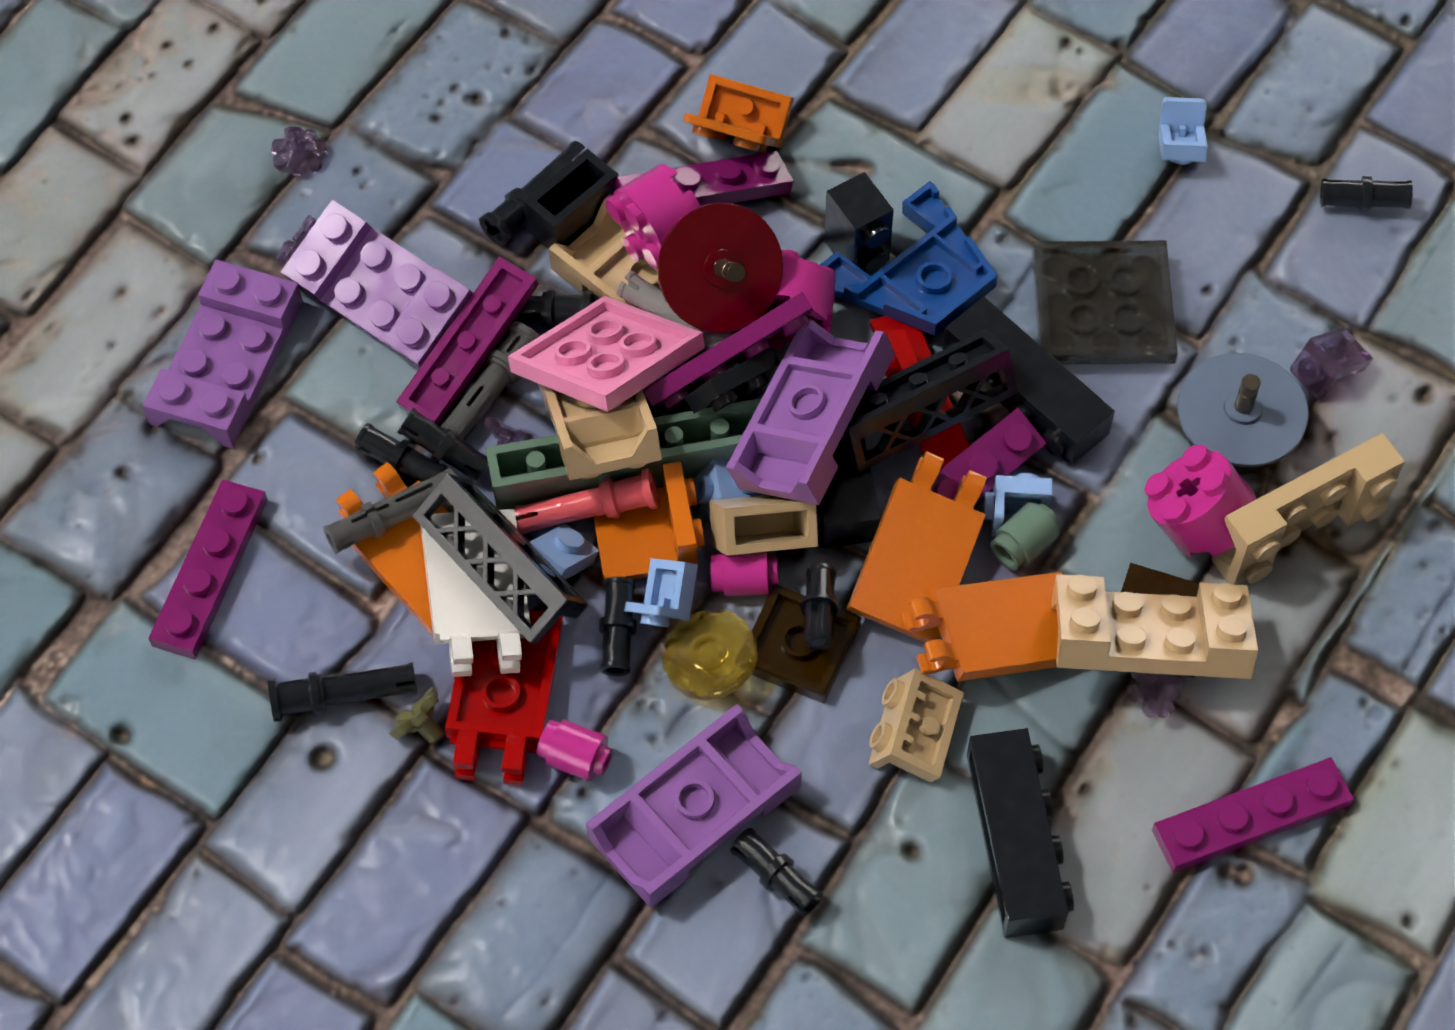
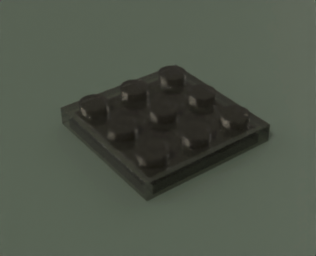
(1104, 302)

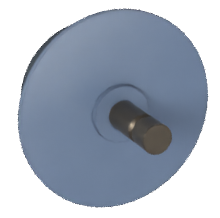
(1243, 410)

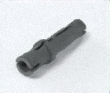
(377, 517)

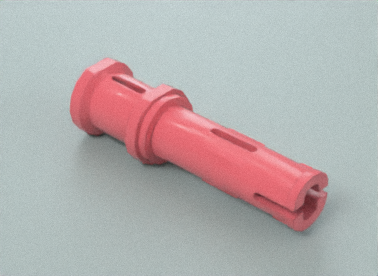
(608, 499)

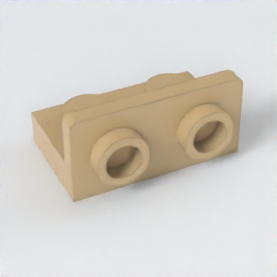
(916, 725)

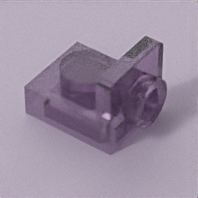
(1328, 360)

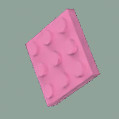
(606, 353)

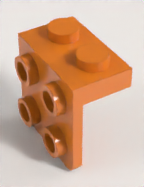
(744, 111)
(644, 533)

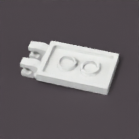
(462, 610)

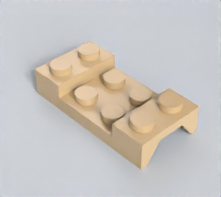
(600, 260)
(602, 440)
(1348, 486)
(1154, 632)

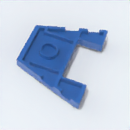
(927, 281)

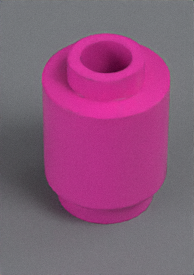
(744, 573)
(574, 749)

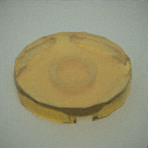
(710, 655)

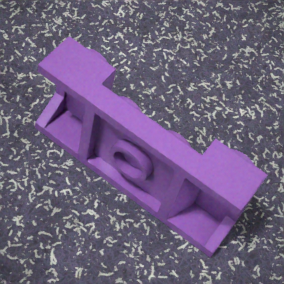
(376, 283)
(226, 351)
(806, 412)
(691, 805)

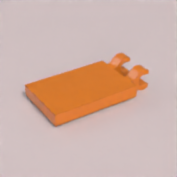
(918, 546)
(399, 553)
(988, 627)

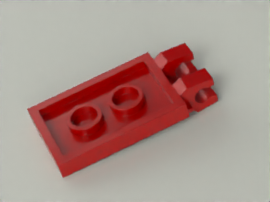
(503, 708)

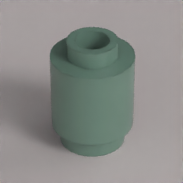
(1025, 535)

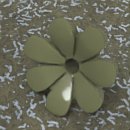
(419, 718)

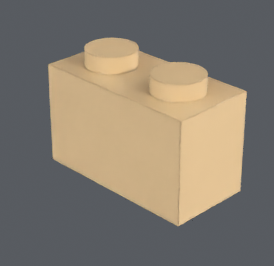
(761, 524)

